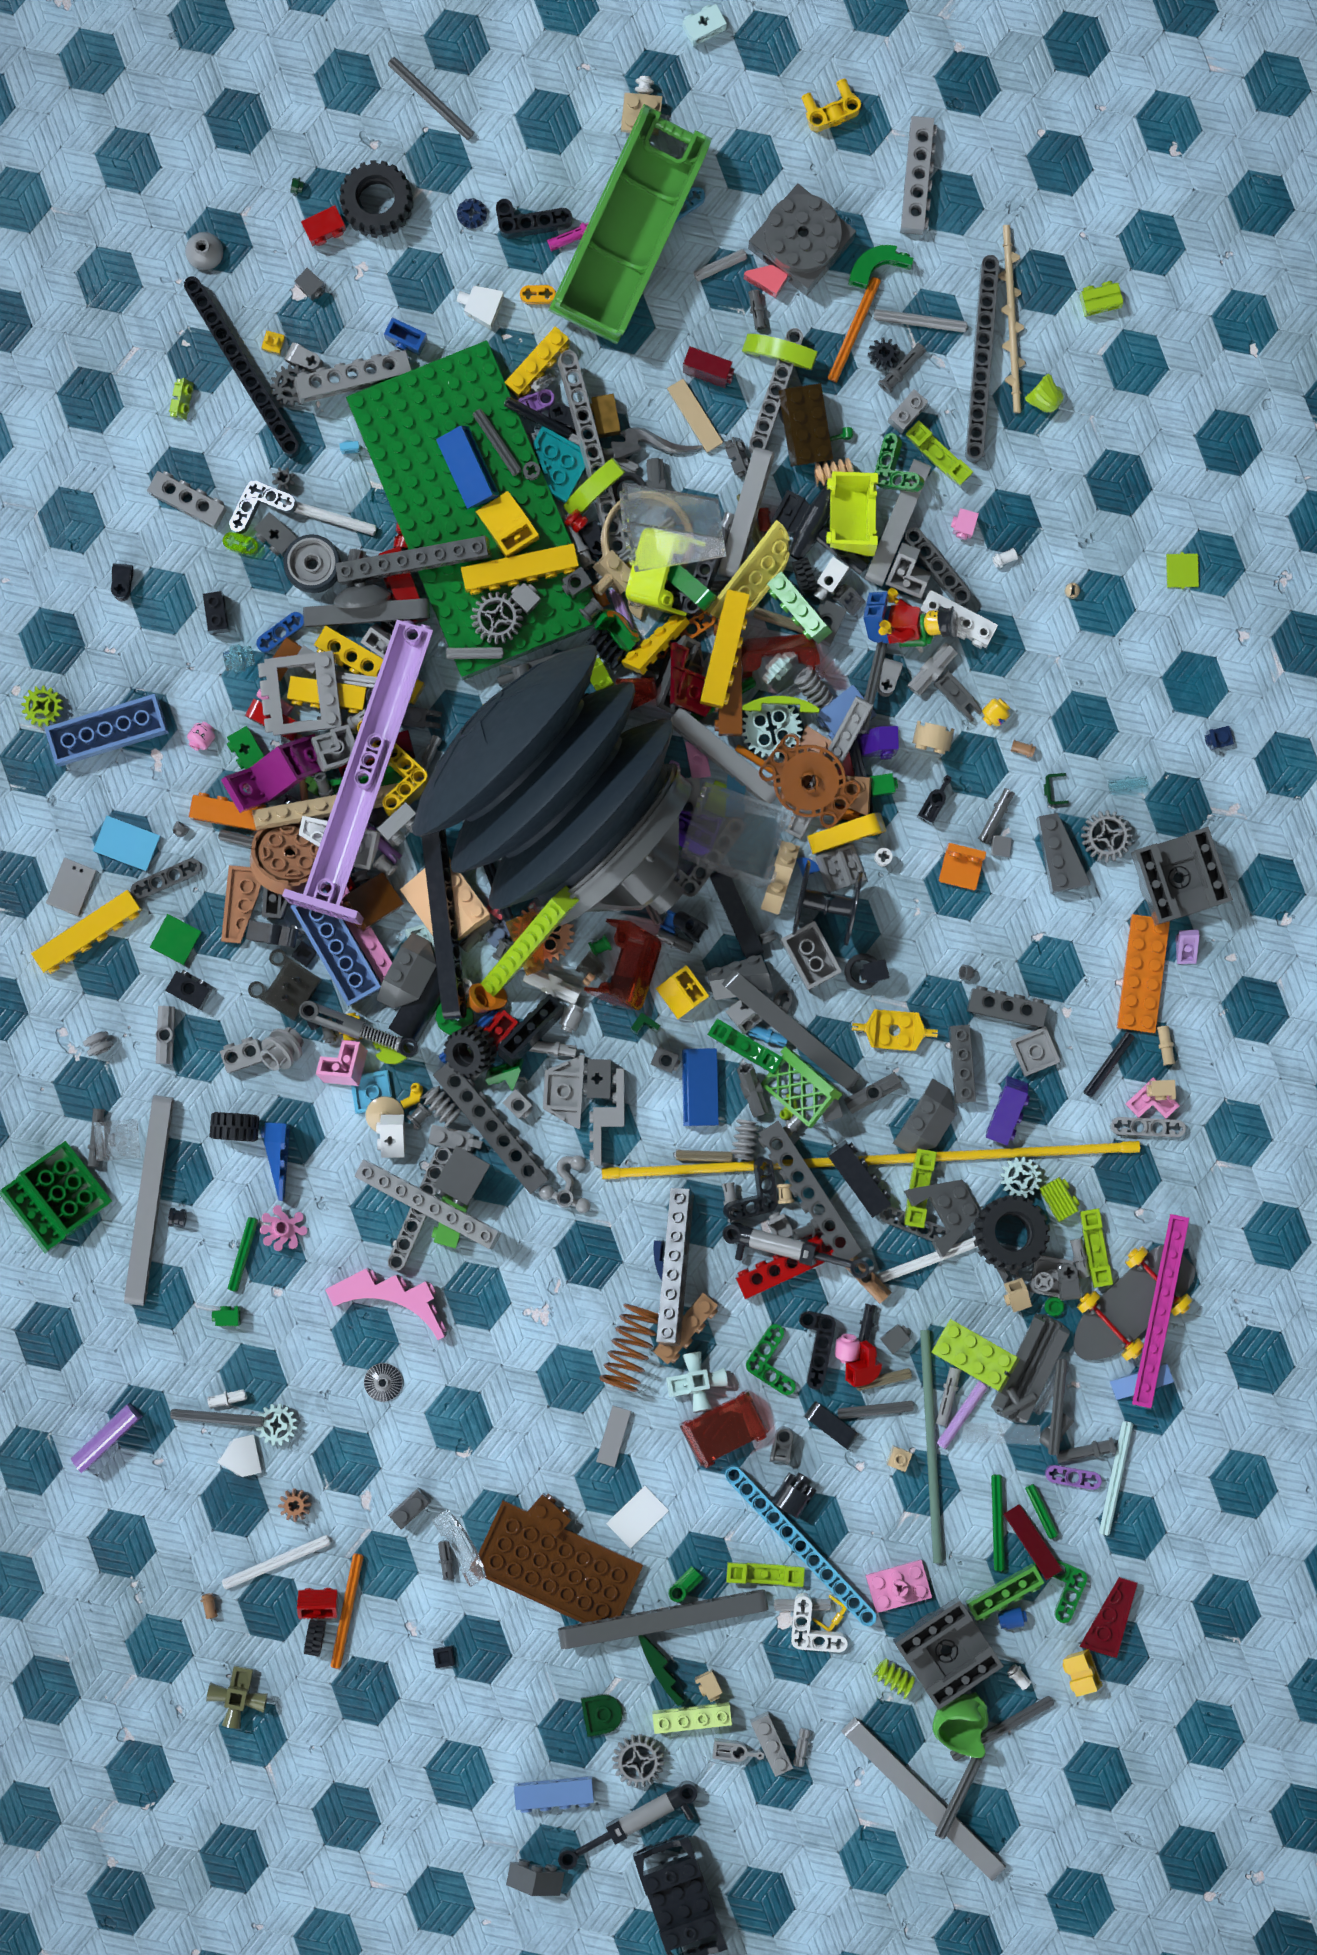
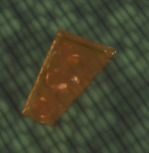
(516, 928)

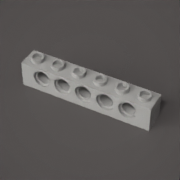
(909, 223)
(308, 393)

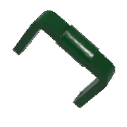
(1048, 792)

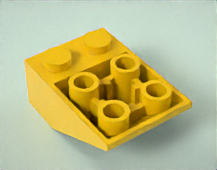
(508, 525)

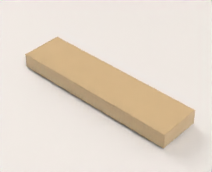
(695, 415)

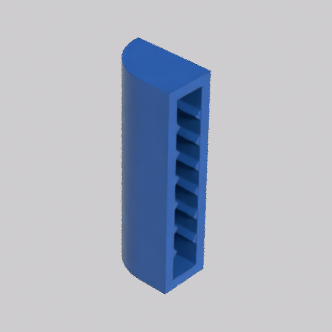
(467, 467)
(700, 1087)

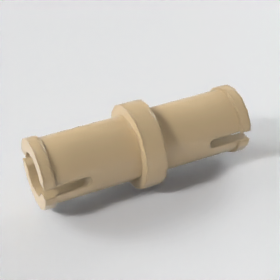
(1166, 1045)

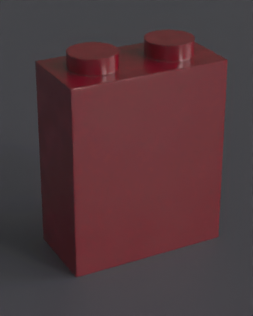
(708, 367)

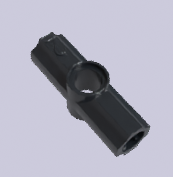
(854, 561)

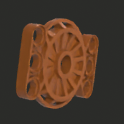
(811, 763)

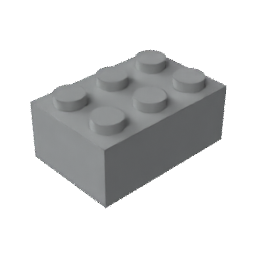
(811, 956)

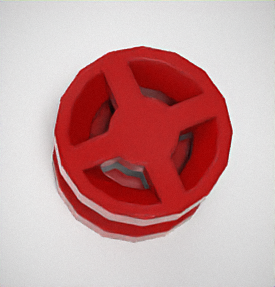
(576, 520)

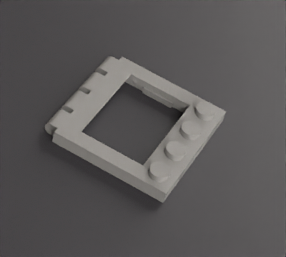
(327, 693)

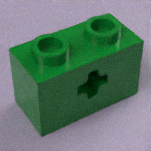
(245, 738)

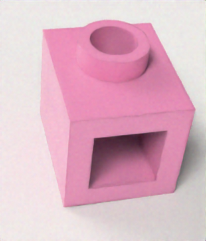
(964, 524)

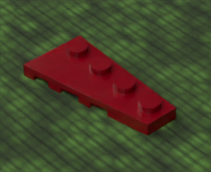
(1110, 1623)

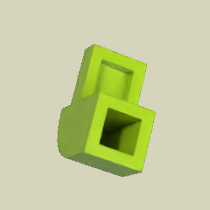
(600, 678)
(389, 1055)

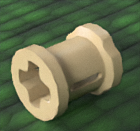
(785, 1194)

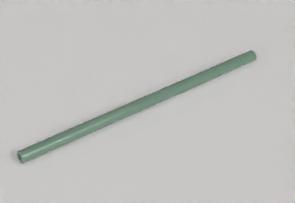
(931, 1446)

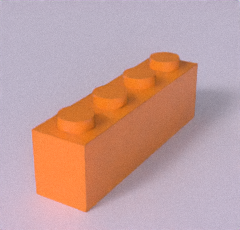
(221, 812)

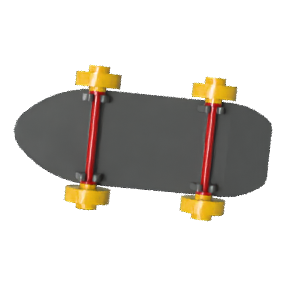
(1124, 1310)

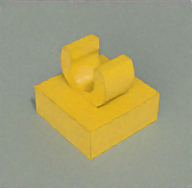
(273, 342)

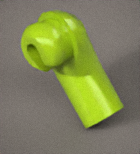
(786, 1114)

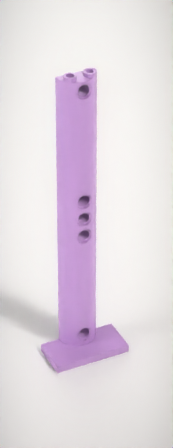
(356, 800)

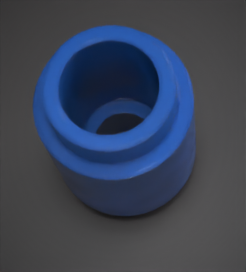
(1012, 1618)

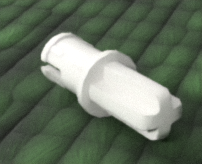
(226, 1398)

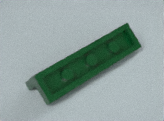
(644, 1020)

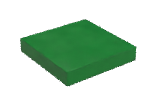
(175, 939)

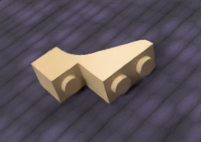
(784, 867)

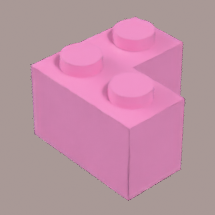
(346, 1068)

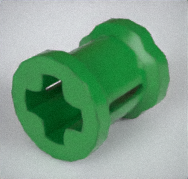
(600, 945)

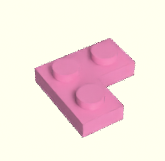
(1141, 1103)

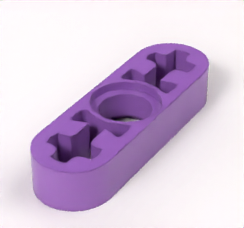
(1088, 1474)

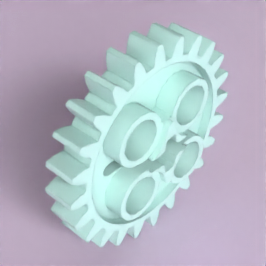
(753, 731)

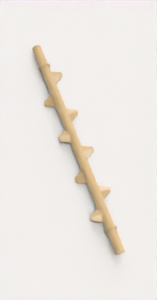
(1009, 310)

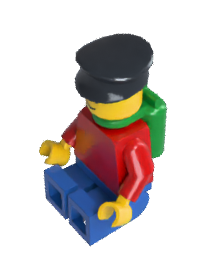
(905, 623)

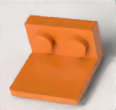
(961, 866)

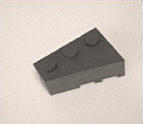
(751, 969)

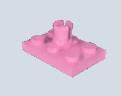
(898, 1586)

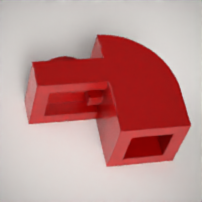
(865, 1369)

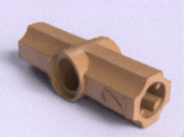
(874, 1286)

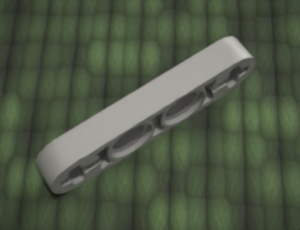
(1147, 1127)

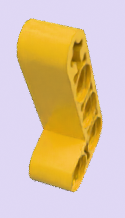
(846, 832)

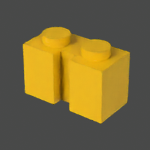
(1082, 1672)

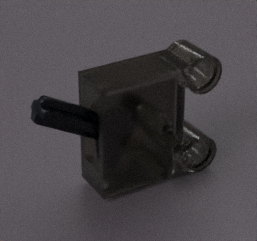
(289, 989)

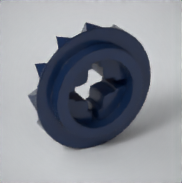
(477, 219)

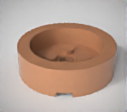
(271, 864)

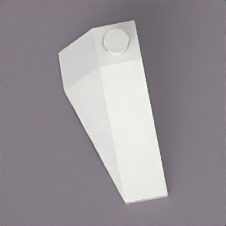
(313, 831)

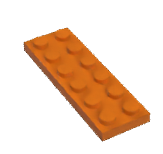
(1142, 974)

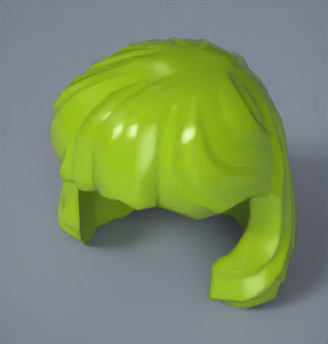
(1046, 395)

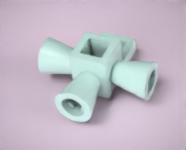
(696, 1382)

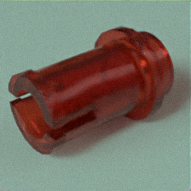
(764, 520)

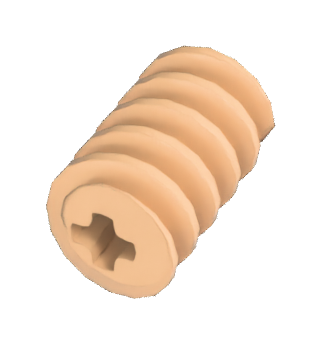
(825, 472)

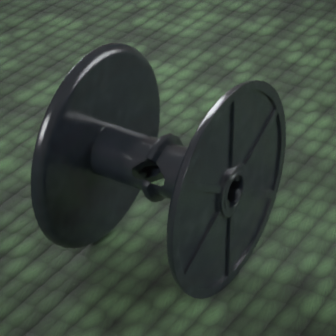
(839, 905)

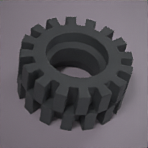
(804, 576)
(314, 1637)

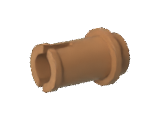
(1023, 748)
(209, 1605)

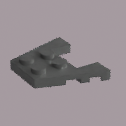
(953, 1206)

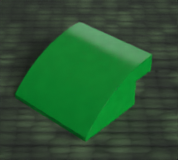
(55, 1197)

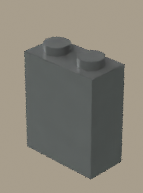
(461, 1176)

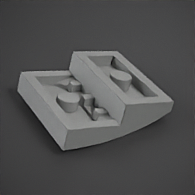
(839, 867)

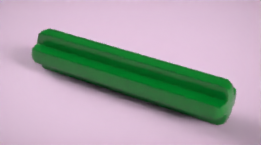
(1041, 1511)

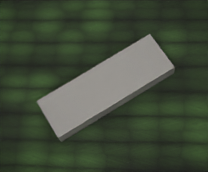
(613, 1436)

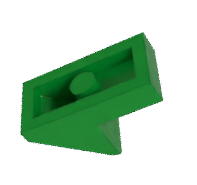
(504, 1072)

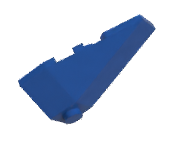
(277, 1145)

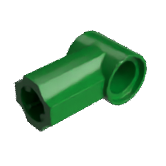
(685, 1583)

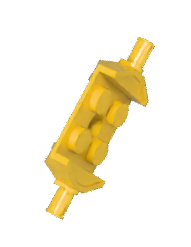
(910, 1028)

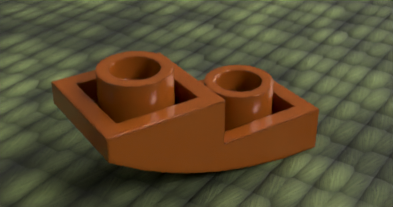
(287, 648)

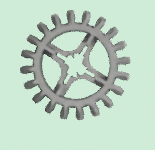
(489, 614)
(1109, 844)
(629, 1762)

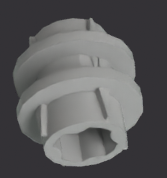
(281, 1048)

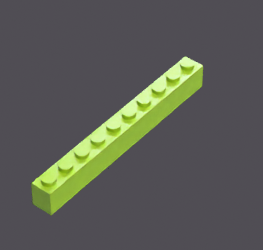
(529, 941)

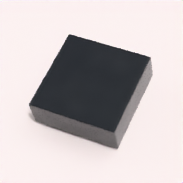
(304, 954)
(443, 1656)

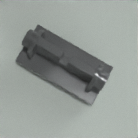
(737, 449)

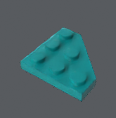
(559, 462)

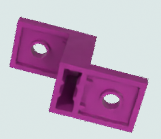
(273, 774)

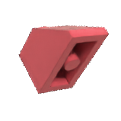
(767, 278)

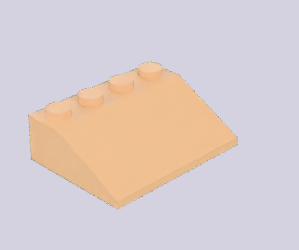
(468, 907)

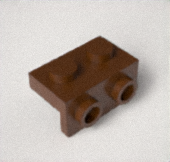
(549, 1514)

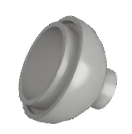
(209, 257)

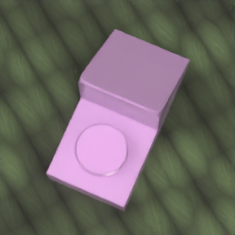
(1187, 946)

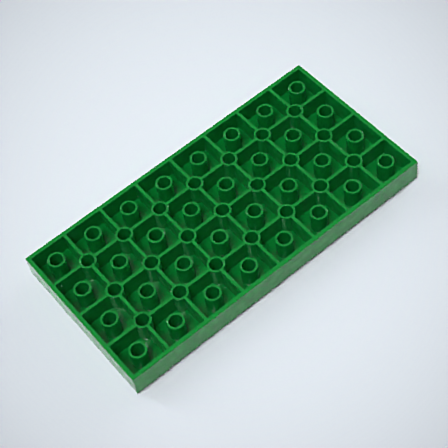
(400, 433)

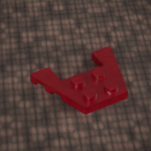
(686, 685)

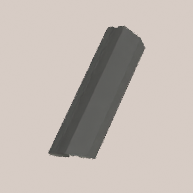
(1037, 1358)

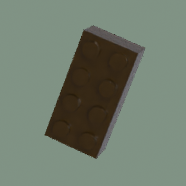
(805, 424)

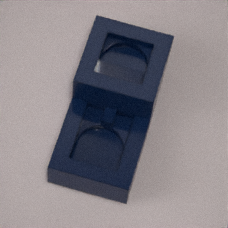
(658, 1255)

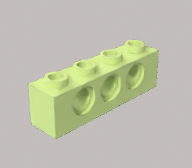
(691, 1718)

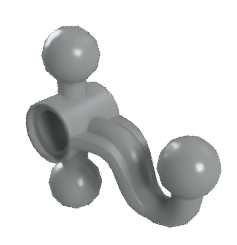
(547, 1192)

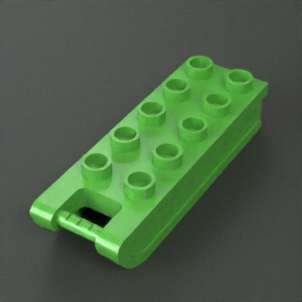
(628, 228)

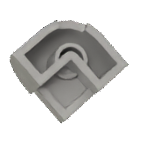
(333, 747)

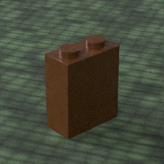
(373, 900)

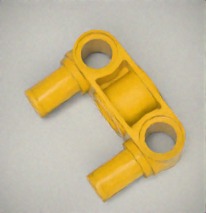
(834, 112)

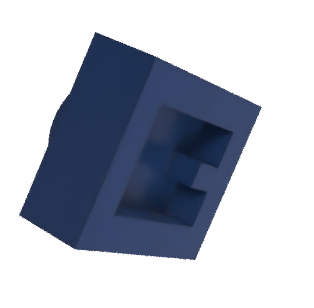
(1219, 738)

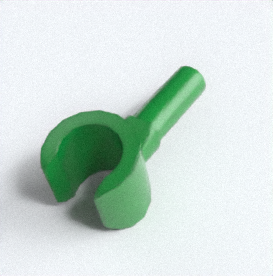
(847, 434)

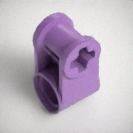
(535, 403)

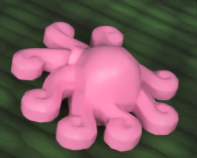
(281, 1228)

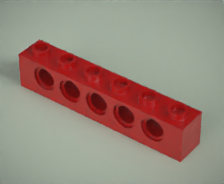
(750, 1289)

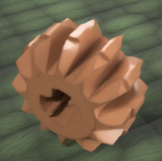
(298, 1511)

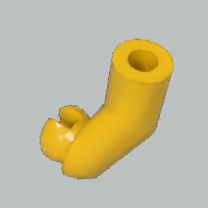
(415, 1095)

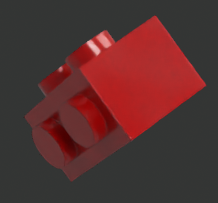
(324, 226)
(501, 1027)

